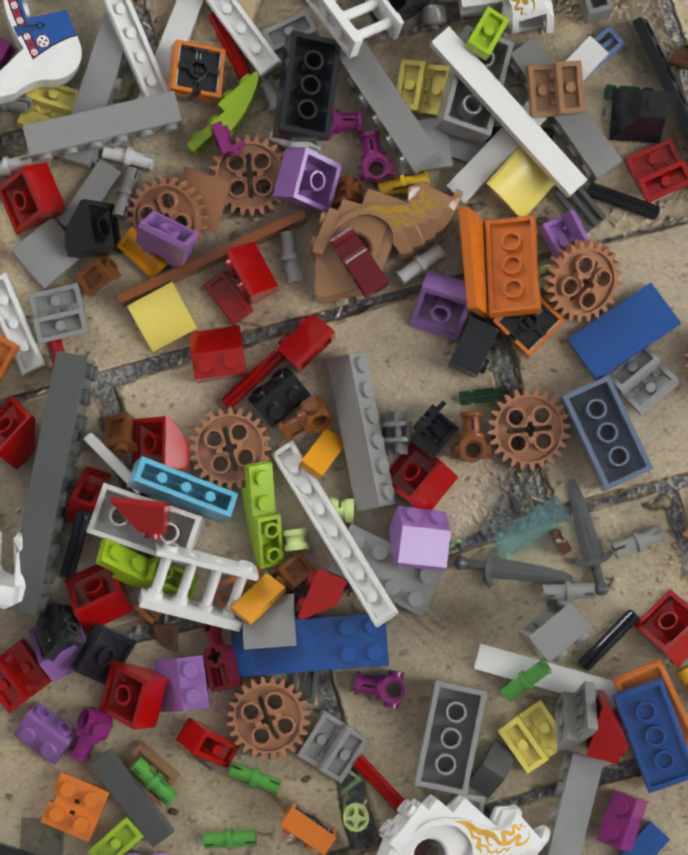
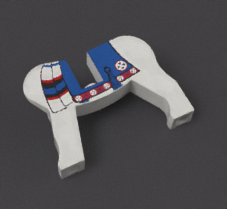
(47, 49)

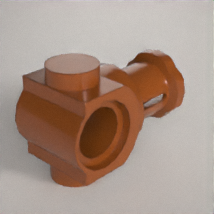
(311, 416)
(472, 437)

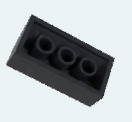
(306, 88)

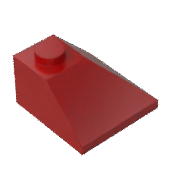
(16, 433)
(161, 441)
(145, 515)
(667, 627)

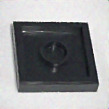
(99, 650)

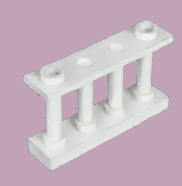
(344, 32)
(201, 610)

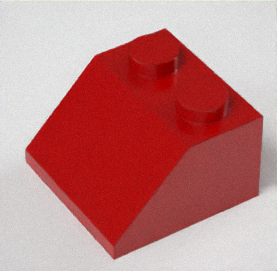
(31, 197)
(306, 342)
(218, 354)
(420, 478)
(97, 597)
(133, 695)
(609, 740)

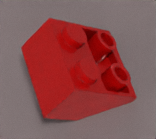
(254, 275)
(323, 593)

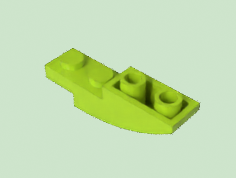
(234, 107)
(261, 515)
(137, 569)

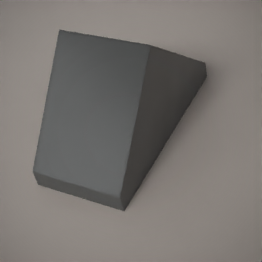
(492, 769)

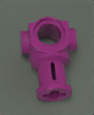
(344, 122)
(373, 158)
(379, 689)
(91, 728)

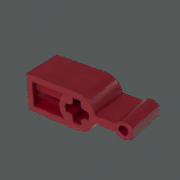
(359, 263)
(221, 671)

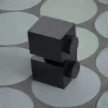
(474, 347)

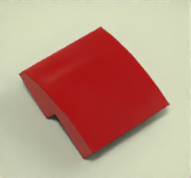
(658, 170)
(20, 675)

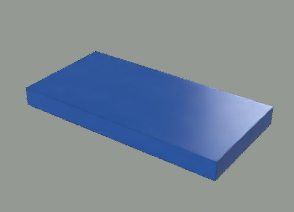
(623, 331)
(653, 734)

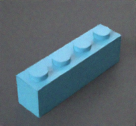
(182, 489)

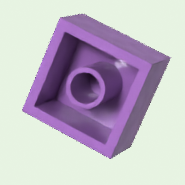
(307, 180)

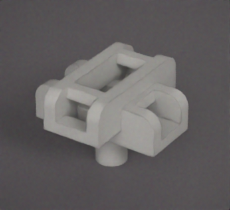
(398, 432)

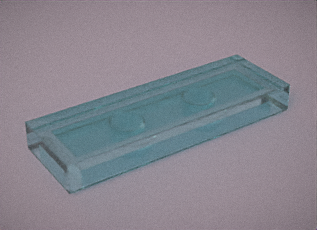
(531, 527)

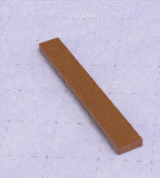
(211, 258)

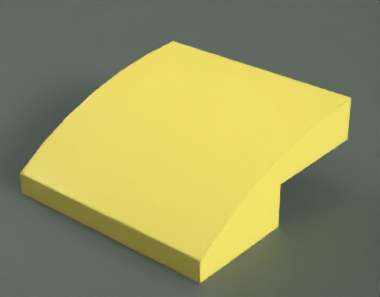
(422, 86)
(48, 104)
(520, 183)
(162, 317)
(531, 735)

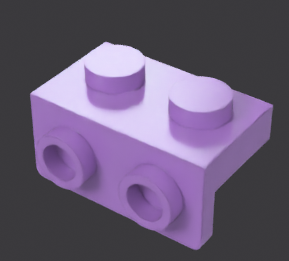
(563, 231)
(45, 732)

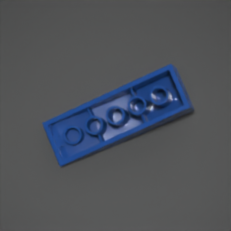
(321, 646)

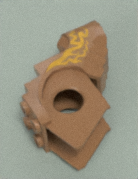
(385, 226)

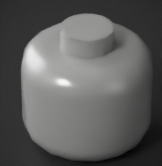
(434, 15)

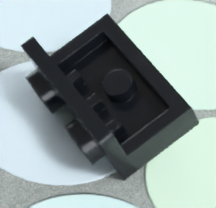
(279, 396)
(433, 431)
(57, 628)

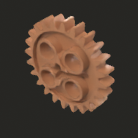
(267, 175)
(184, 203)
(567, 268)
(529, 452)
(207, 455)
(247, 725)

